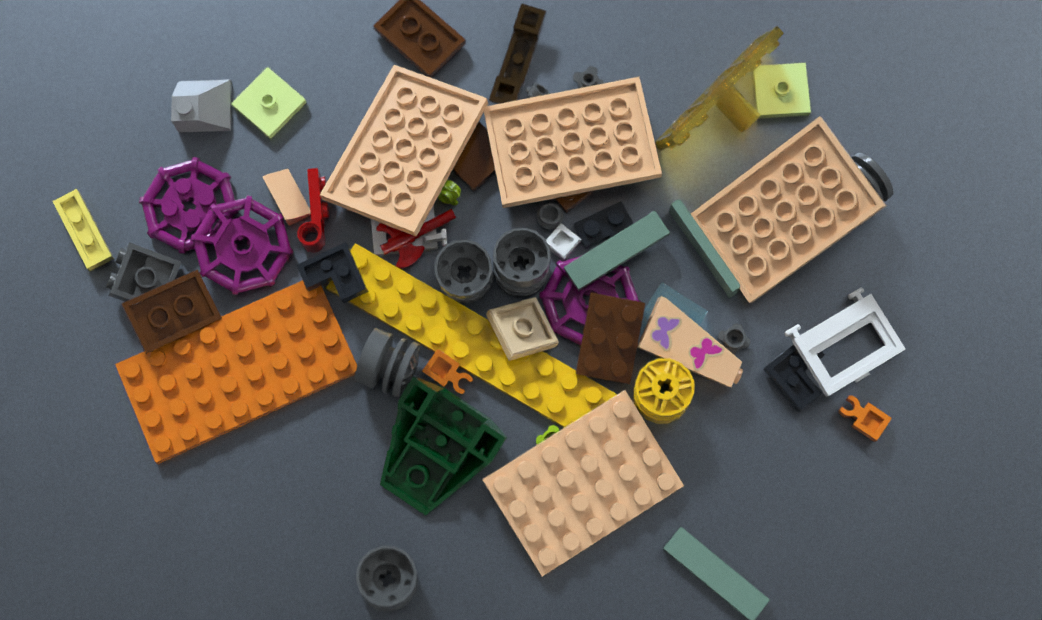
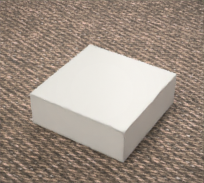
(563, 242)

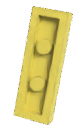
(83, 230)

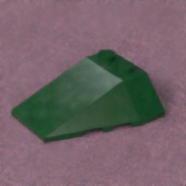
(436, 445)

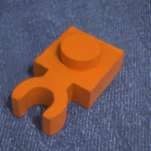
(443, 369)
(868, 420)

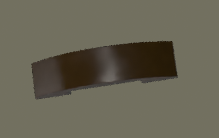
(518, 55)

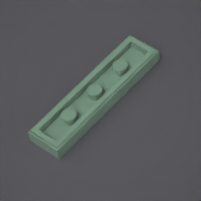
(704, 248)
(616, 251)
(716, 574)

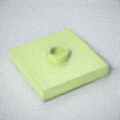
(781, 90)
(269, 103)

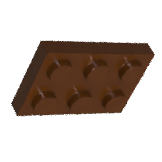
(419, 35)
(171, 311)
(610, 338)

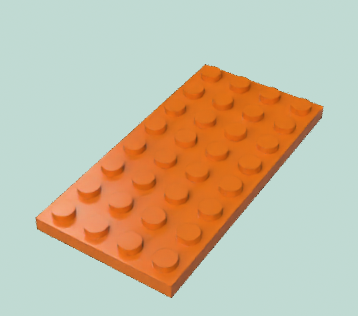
(236, 370)

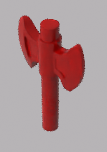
(403, 241)

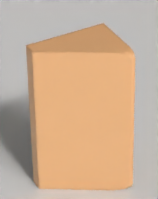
(287, 196)

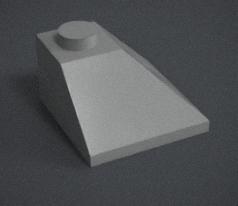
(202, 106)

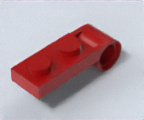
(319, 211)

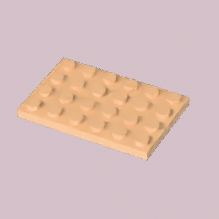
(572, 142)
(404, 150)
(787, 209)
(583, 483)

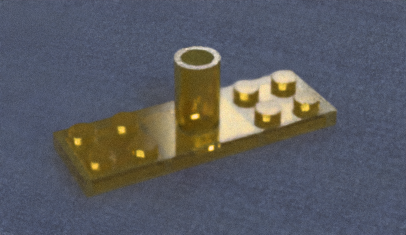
(724, 94)

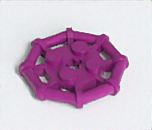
(177, 195)
(242, 260)
(573, 300)

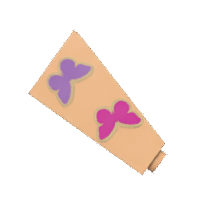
(678, 337)

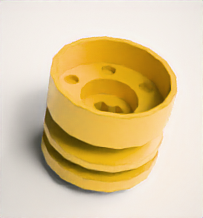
(673, 403)

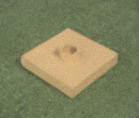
(522, 328)

